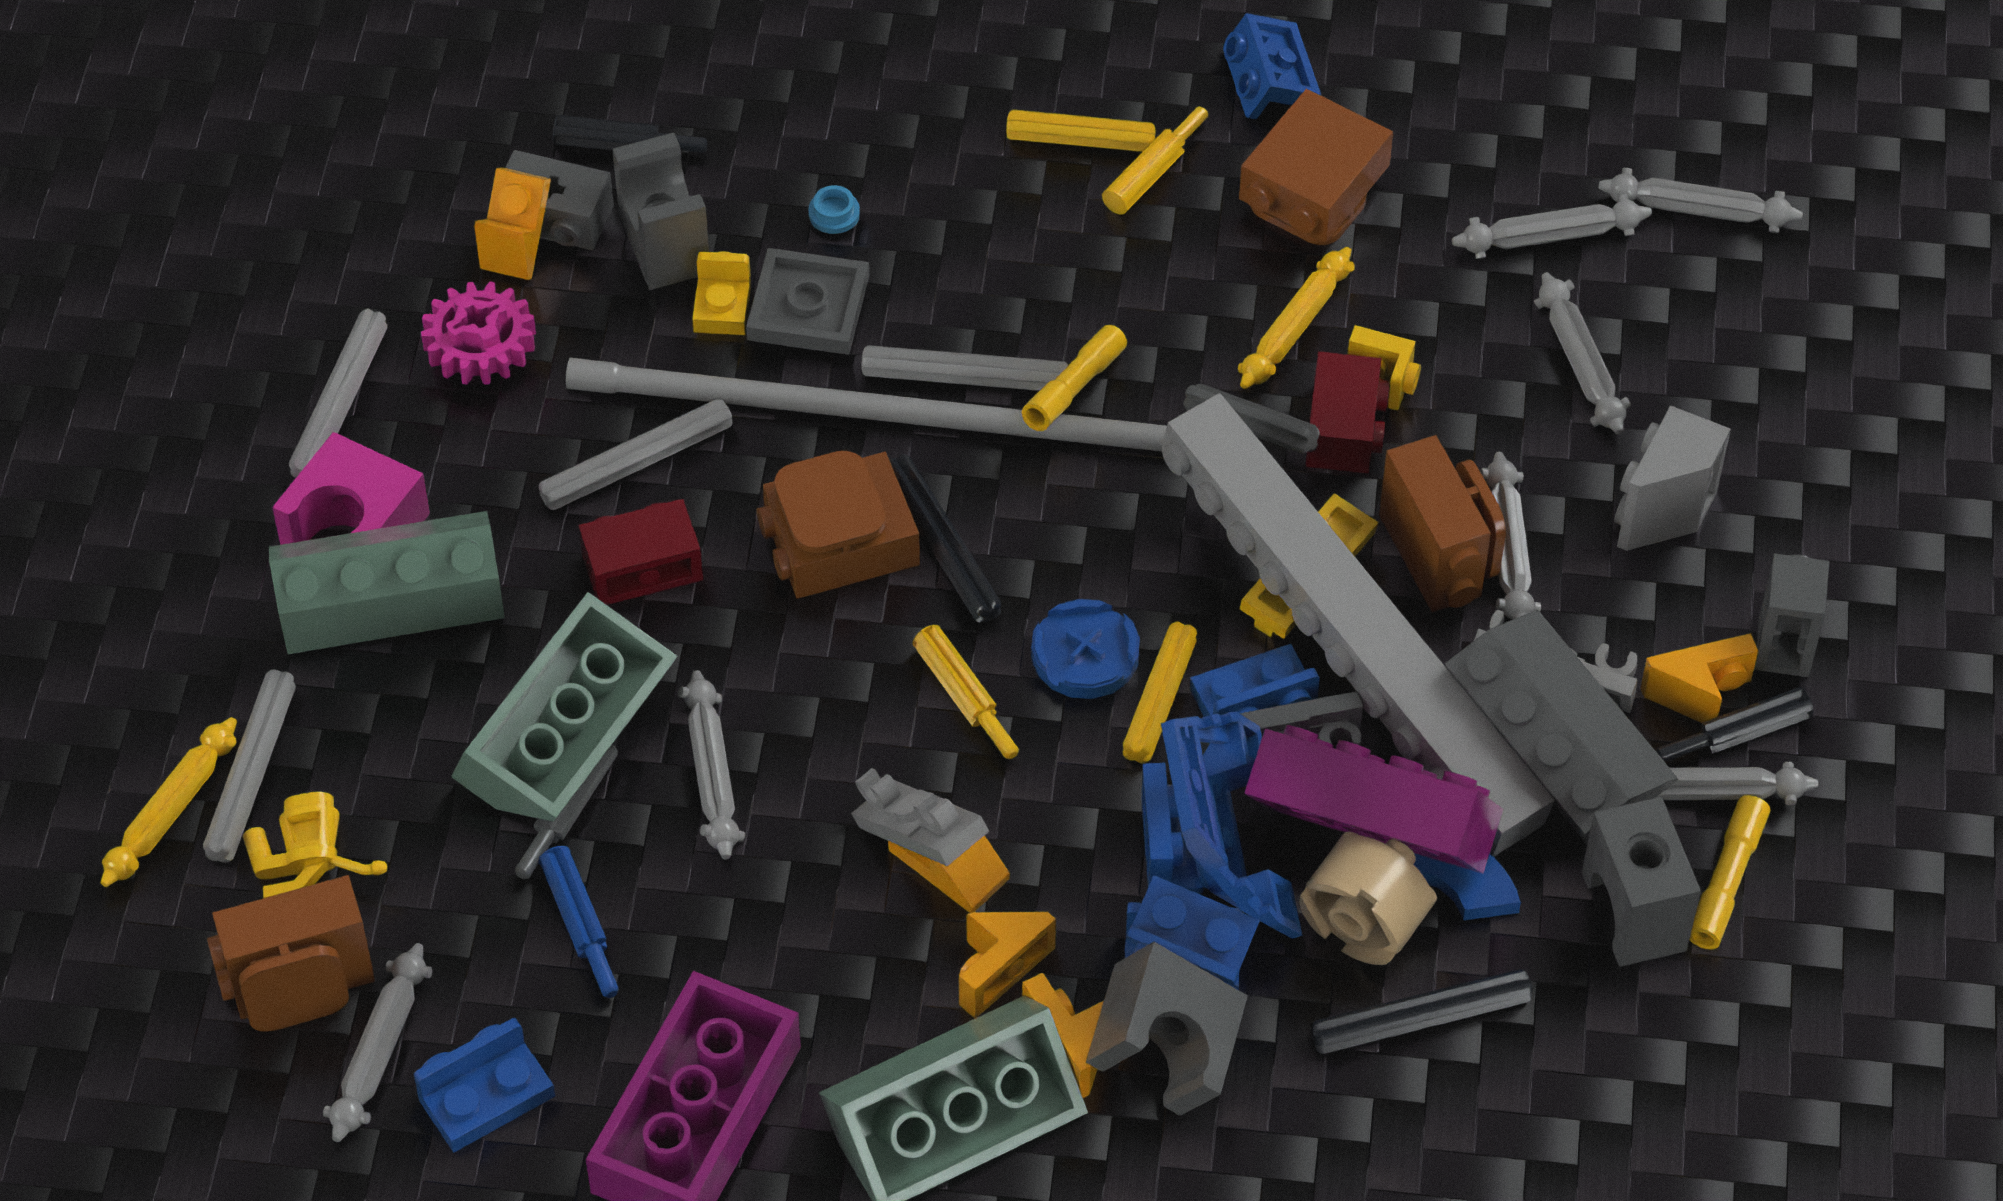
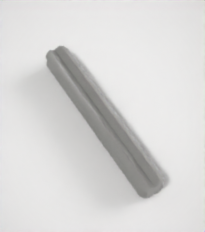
(959, 368)
(340, 387)
(635, 454)
(249, 766)

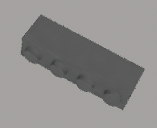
(1559, 720)

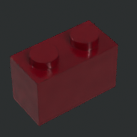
(1344, 412)
(641, 552)

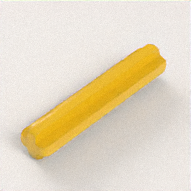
(1079, 130)
(1159, 692)

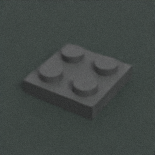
(808, 301)

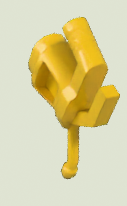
(310, 836)

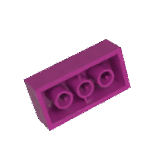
(1374, 799)
(695, 1096)

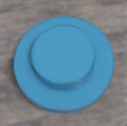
(834, 210)

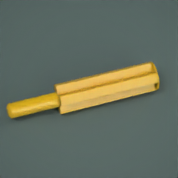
(1151, 164)
(962, 686)

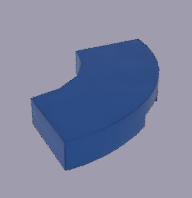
(1473, 892)

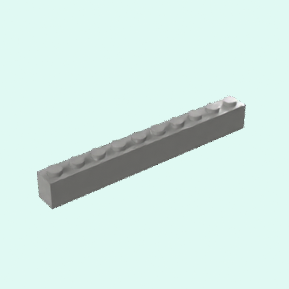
(1348, 613)

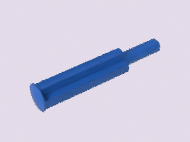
(578, 914)

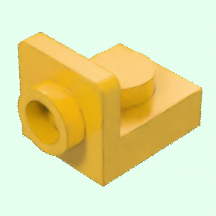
(722, 293)
(1396, 360)

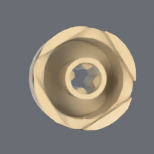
(1367, 897)

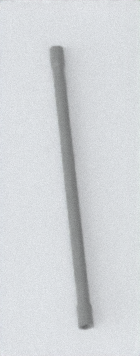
(613, 378)

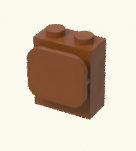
(1315, 169)
(838, 522)
(1442, 522)
(292, 954)

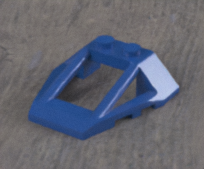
(1208, 816)

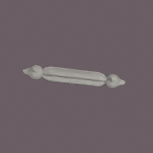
(1703, 200)
(1551, 226)
(1582, 353)
(1515, 567)
(711, 765)
(1734, 783)
(377, 1042)

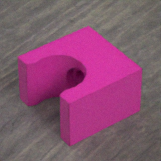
(349, 488)

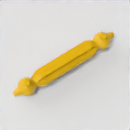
(1295, 317)
(168, 802)

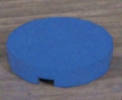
(1085, 649)

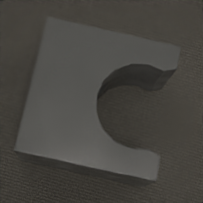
(657, 212)
(1647, 879)
(1181, 1011)

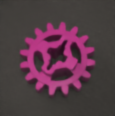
(478, 333)

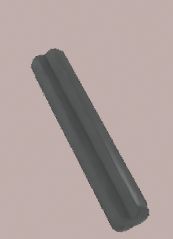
(1262, 421)

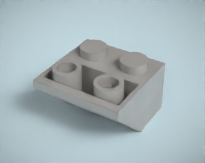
(1673, 481)

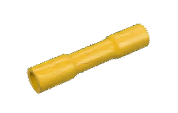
(1058, 393)
(1718, 899)

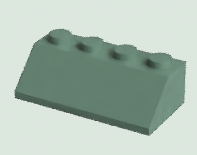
(386, 582)
(564, 713)
(955, 1101)

